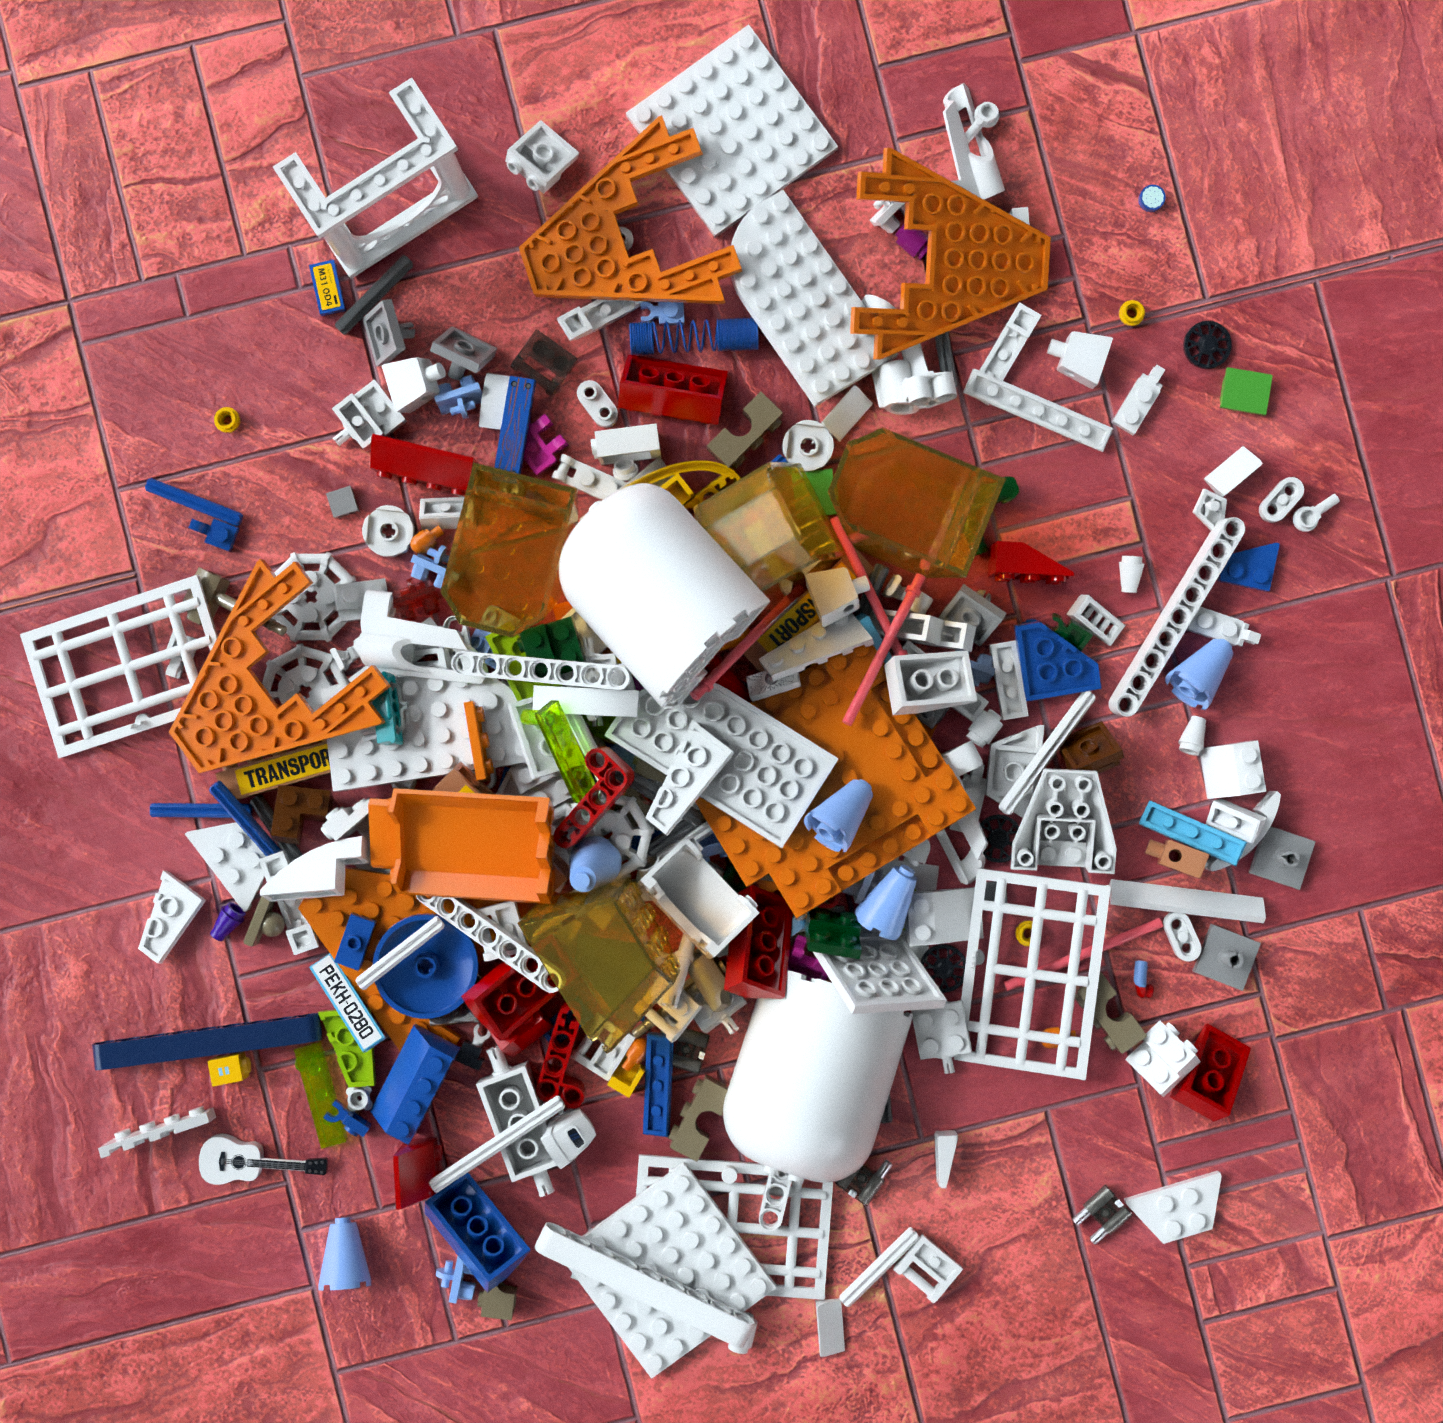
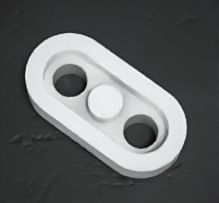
(597, 403)
(1280, 500)
(1183, 934)

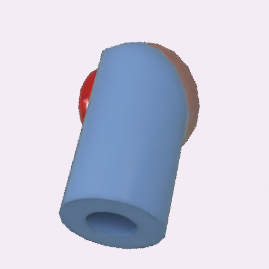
(1140, 980)

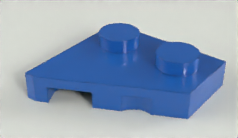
(1251, 568)

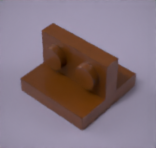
(1091, 749)

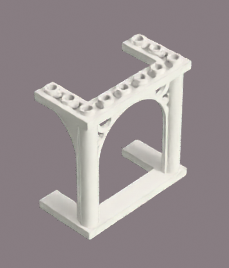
(431, 150)

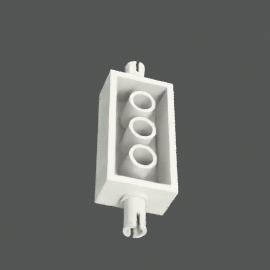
(507, 1098)

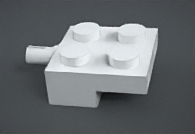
(365, 414)
(709, 1020)

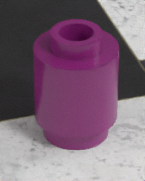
(913, 242)

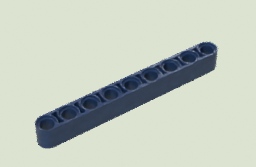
(207, 1041)

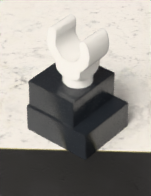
(471, 1051)

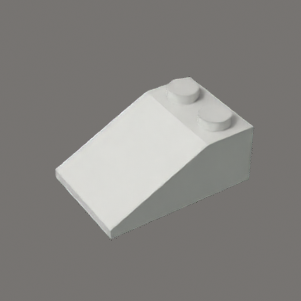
(929, 681)
(940, 916)

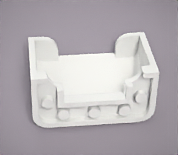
(697, 898)

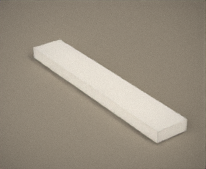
(1037, 410)
(1187, 901)

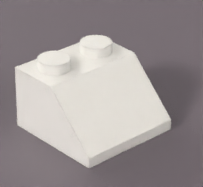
(1232, 769)

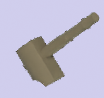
(214, 589)
(709, 980)

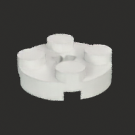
(798, 435)
(377, 540)

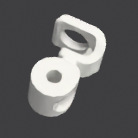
(895, 590)
(345, 658)

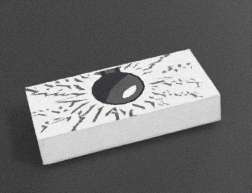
(762, 686)

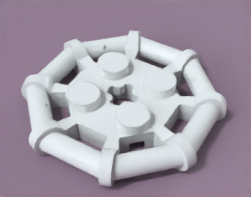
(325, 604)
(302, 675)
(622, 831)

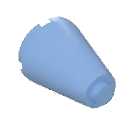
(1200, 675)
(840, 815)
(593, 864)
(888, 903)
(344, 1257)

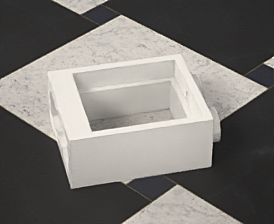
(627, 442)

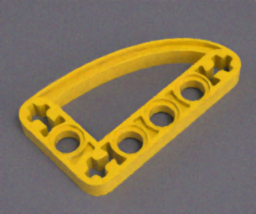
(686, 466)

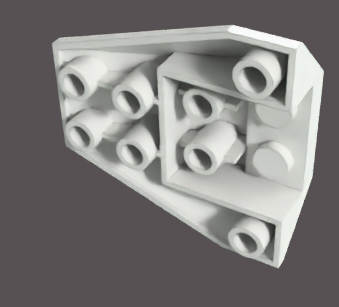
(1066, 825)

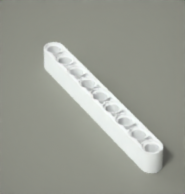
(1187, 611)
(644, 1284)

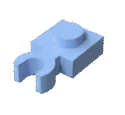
(665, 311)

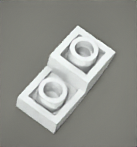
(493, 400)

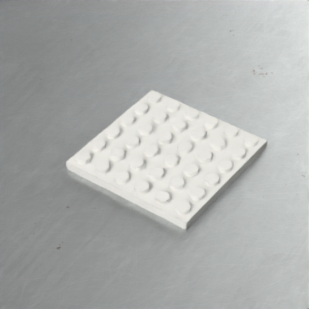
(748, 124)
(686, 1238)

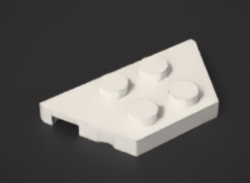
(1009, 760)
(232, 859)
(1179, 1208)

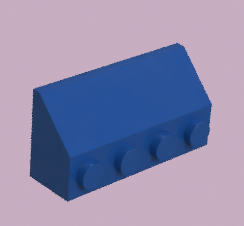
(413, 1083)
(476, 1231)

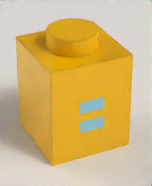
(229, 1068)

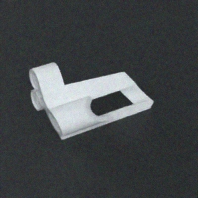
(975, 173)
(907, 384)
(392, 641)
(962, 760)

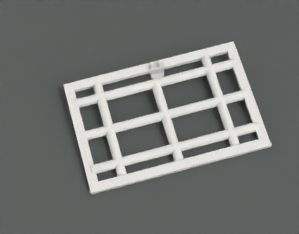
(143, 721)
(1031, 973)
(793, 1231)

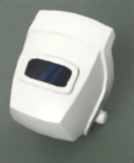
(568, 1136)

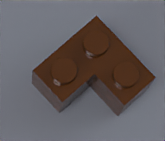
(293, 807)

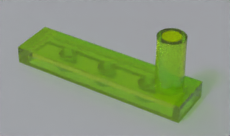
(562, 746)
(320, 1093)

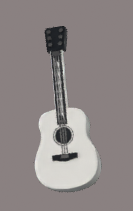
(230, 1159)

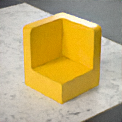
(678, 489)
(626, 1081)

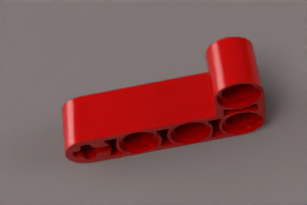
(591, 801)
(556, 1074)

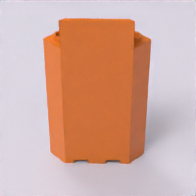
(465, 844)

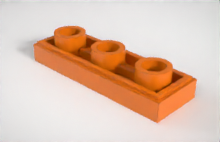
(479, 741)

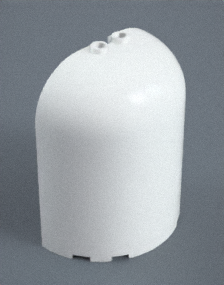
(656, 588)
(812, 1082)

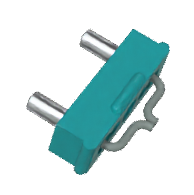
(388, 708)

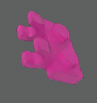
(537, 453)
(804, 964)

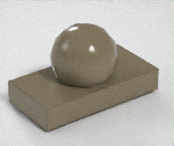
(264, 923)

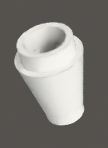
(1130, 573)
(1193, 736)

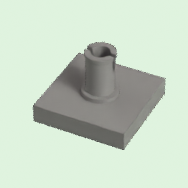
(386, 333)
(463, 351)
(975, 610)
(1282, 857)
(1226, 957)

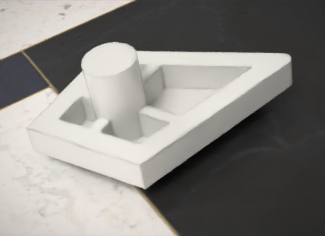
(1210, 508)

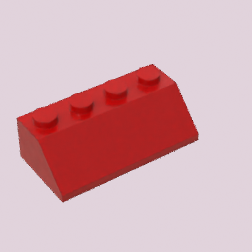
(672, 389)
(420, 464)
(761, 950)
(506, 998)

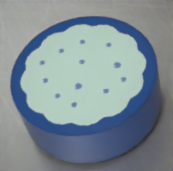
(1151, 198)

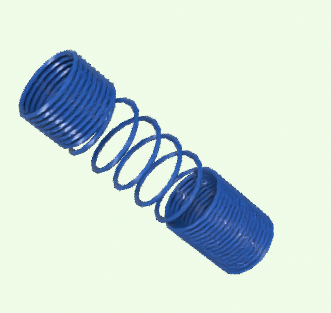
(730, 335)

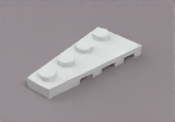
(815, 646)
(694, 768)

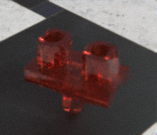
(416, 596)

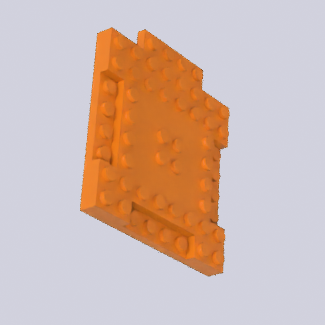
(893, 753)

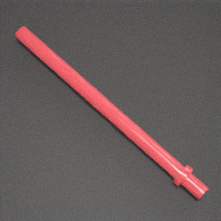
(912, 592)
(871, 594)
(706, 683)
(1086, 952)

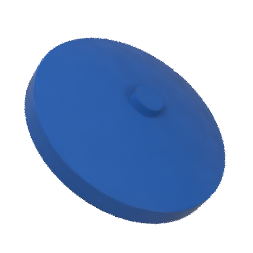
(432, 976)

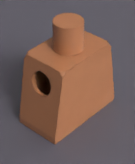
(1189, 861)

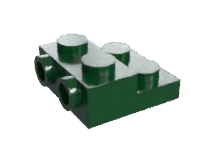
(552, 641)
(833, 933)

